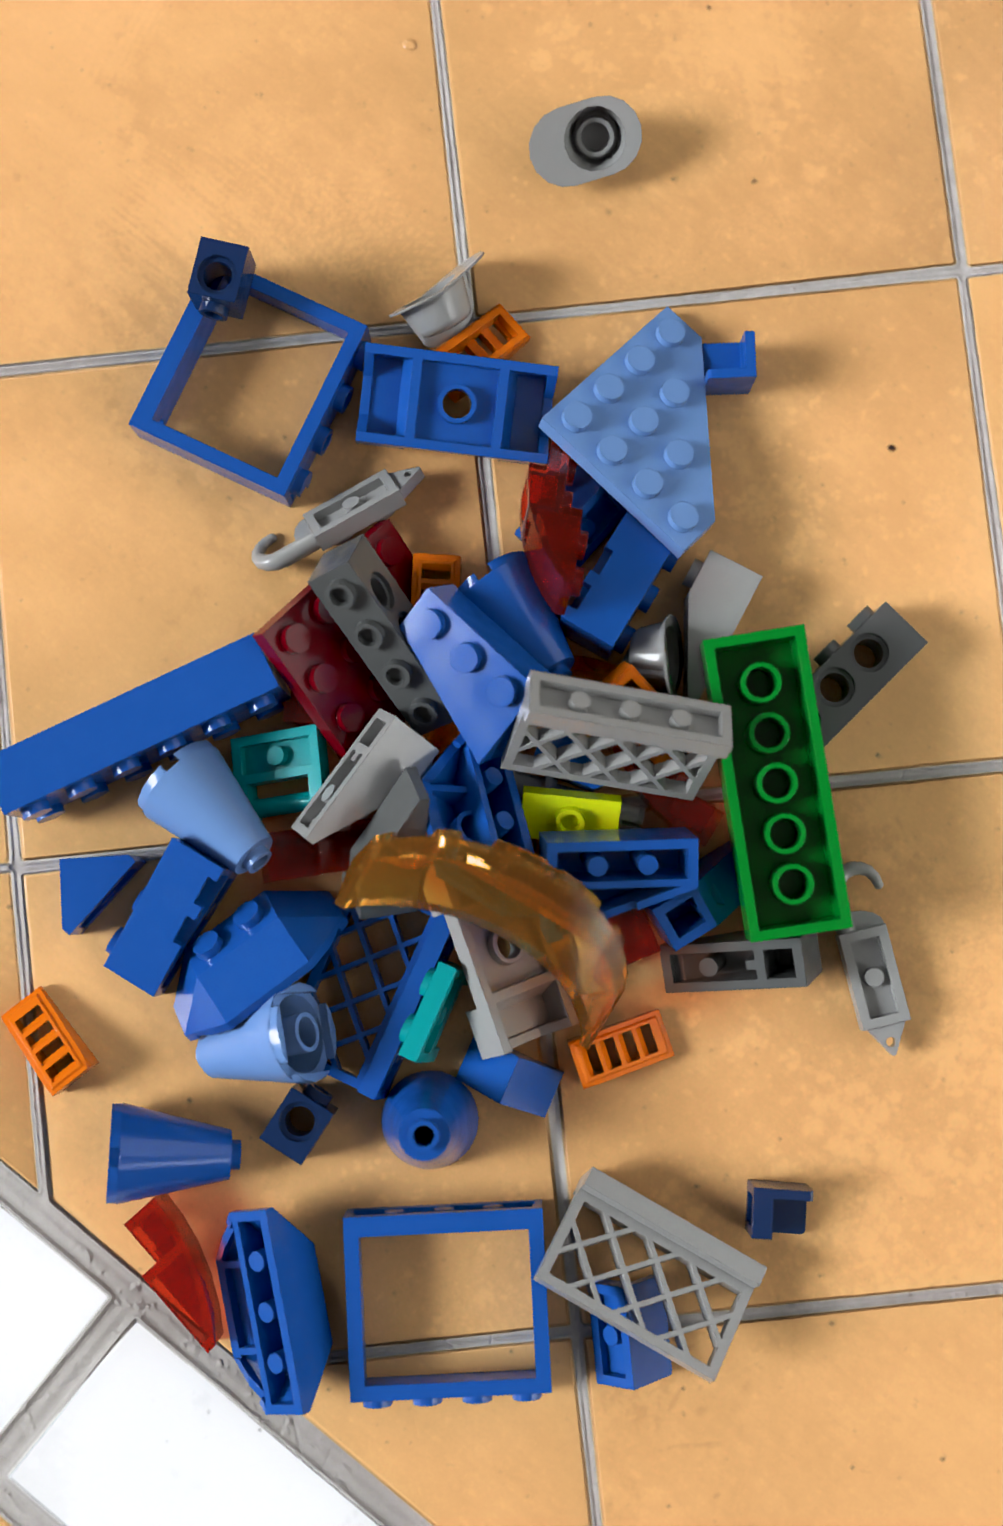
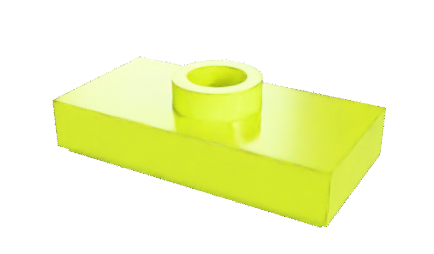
(569, 810)

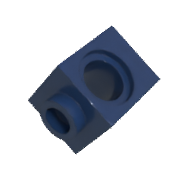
(219, 259)
(284, 1136)

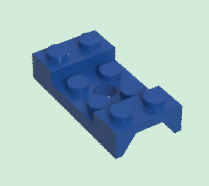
(406, 394)

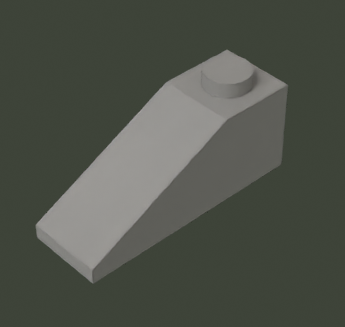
(712, 610)
(365, 776)

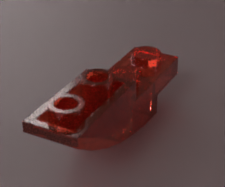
(552, 529)

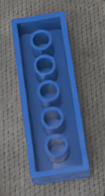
(138, 730)

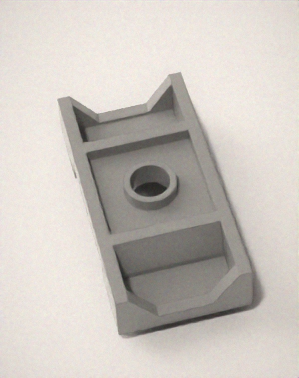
(511, 995)

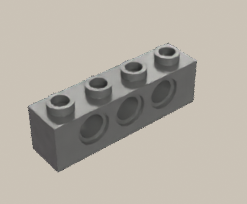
(369, 611)
(893, 646)

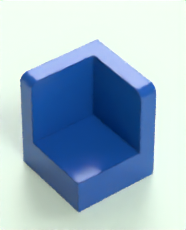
(730, 366)

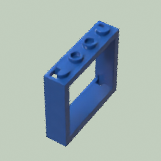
(315, 434)
(437, 1219)

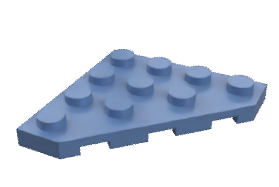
(645, 431)

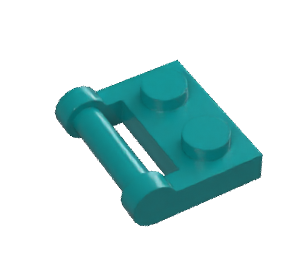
(280, 758)
(423, 1030)

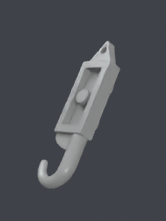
(341, 517)
(872, 970)

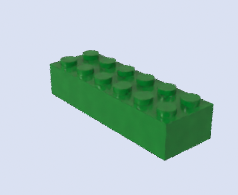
(777, 785)

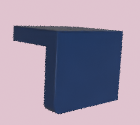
(776, 1207)

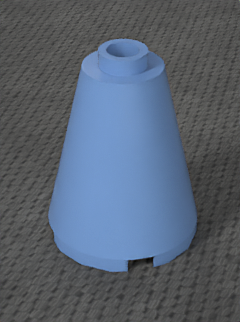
(207, 809)
(277, 1043)

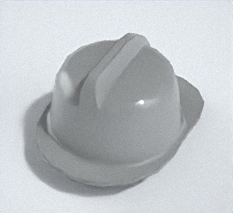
(585, 141)
(443, 308)
(658, 654)

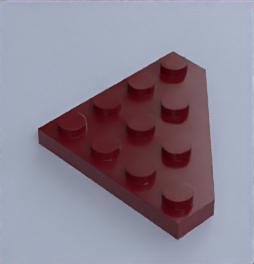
(322, 662)

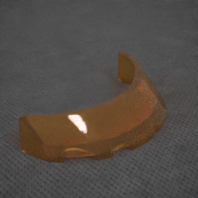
(507, 894)

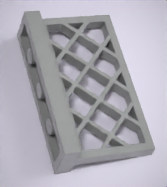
(623, 718)
(679, 1241)

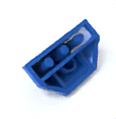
(475, 798)
(253, 958)
(274, 1308)

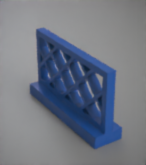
(382, 1057)

